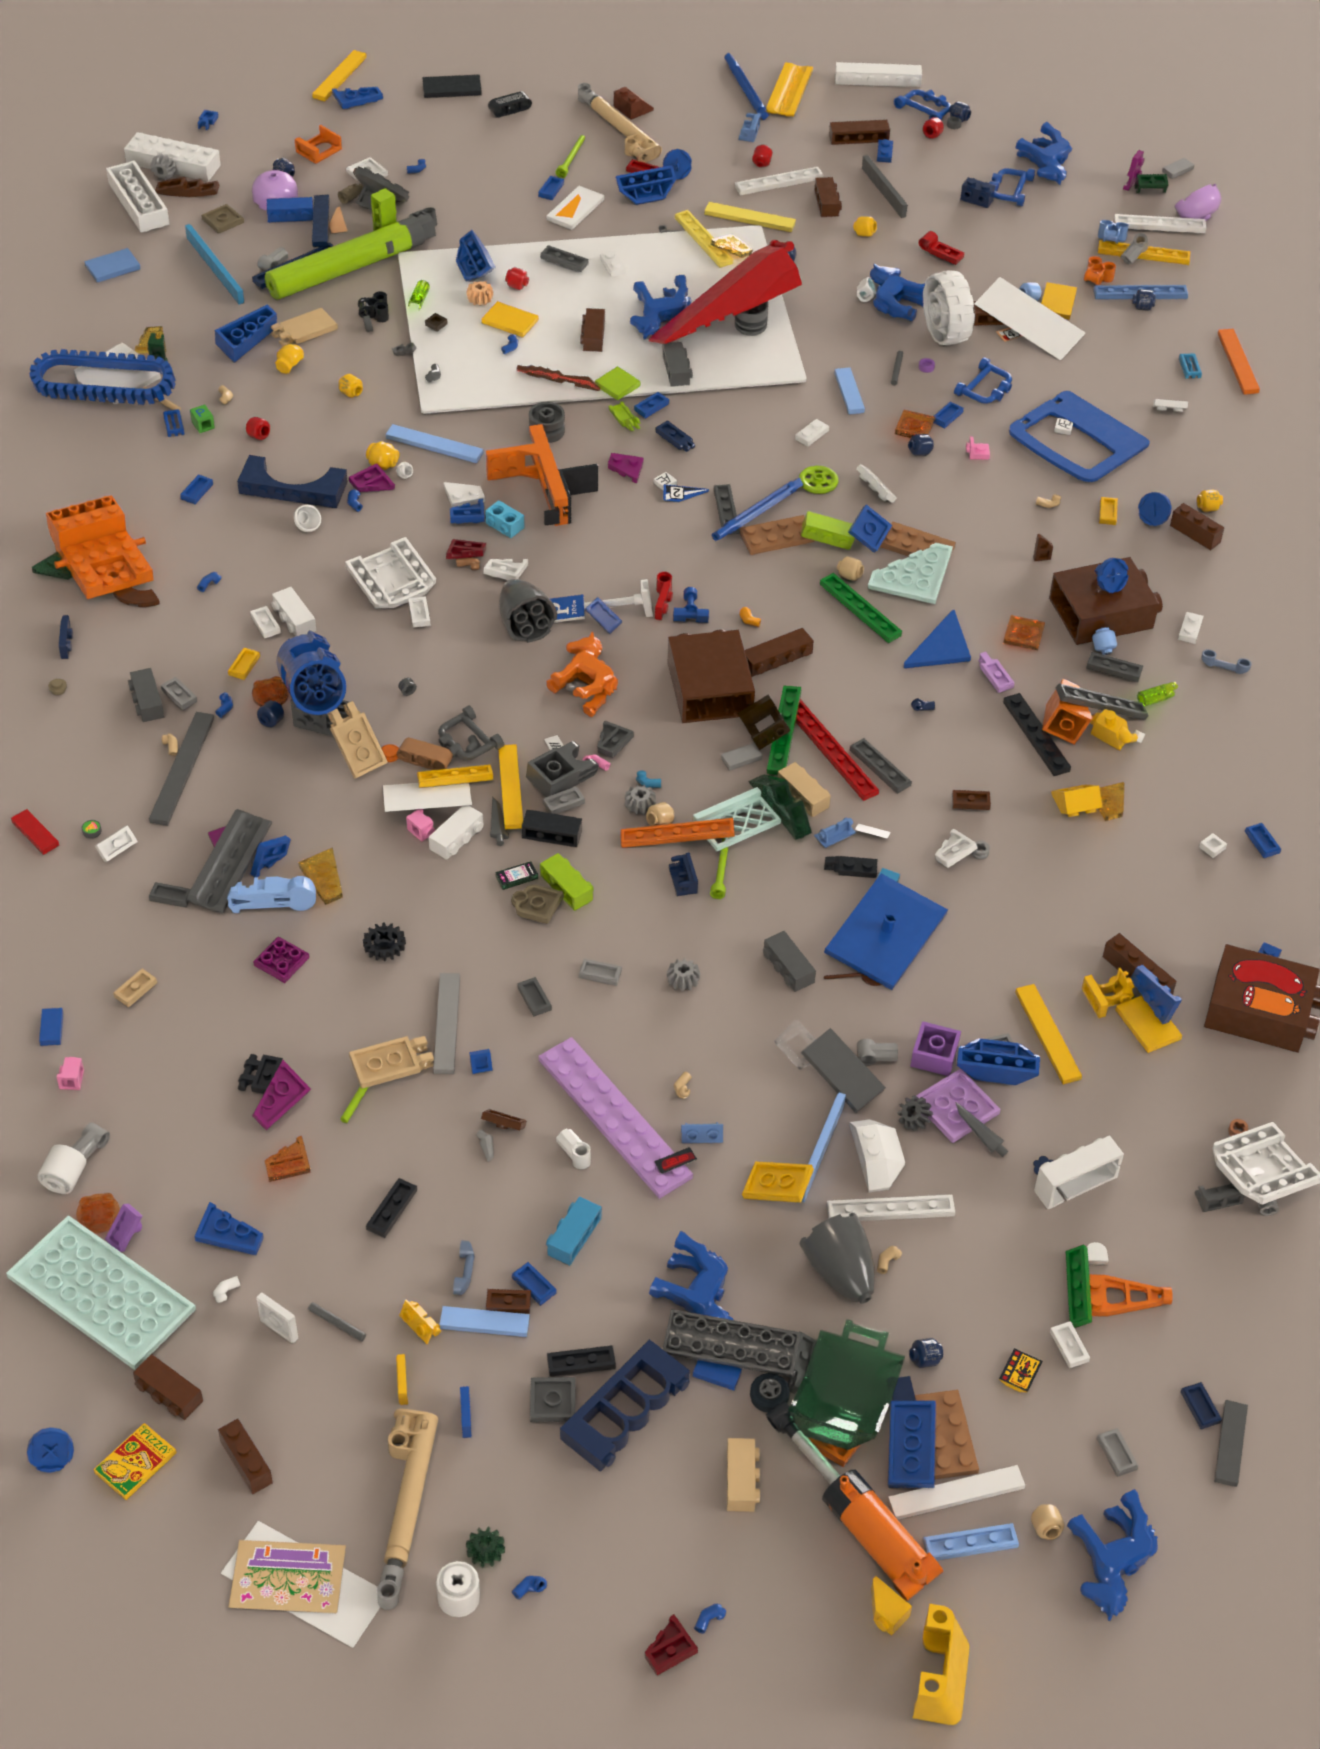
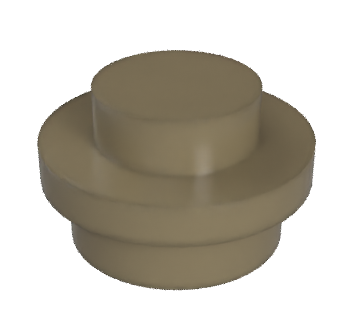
(57, 686)

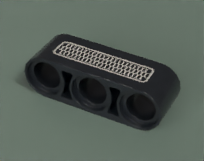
(509, 104)

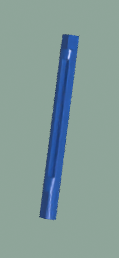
(746, 86)
(757, 509)

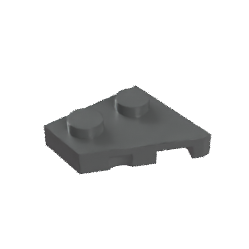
(613, 739)

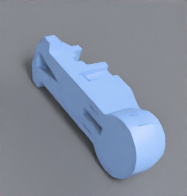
(273, 892)

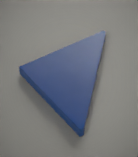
(942, 646)

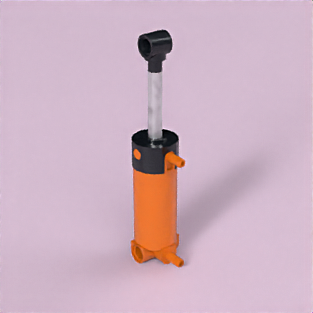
(865, 1516)

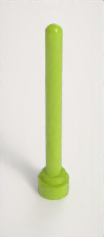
(562, 170)
(718, 889)

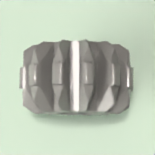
(163, 166)
(639, 799)
(683, 974)

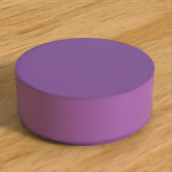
(926, 365)

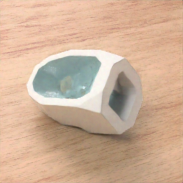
(866, 290)

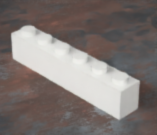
(878, 74)

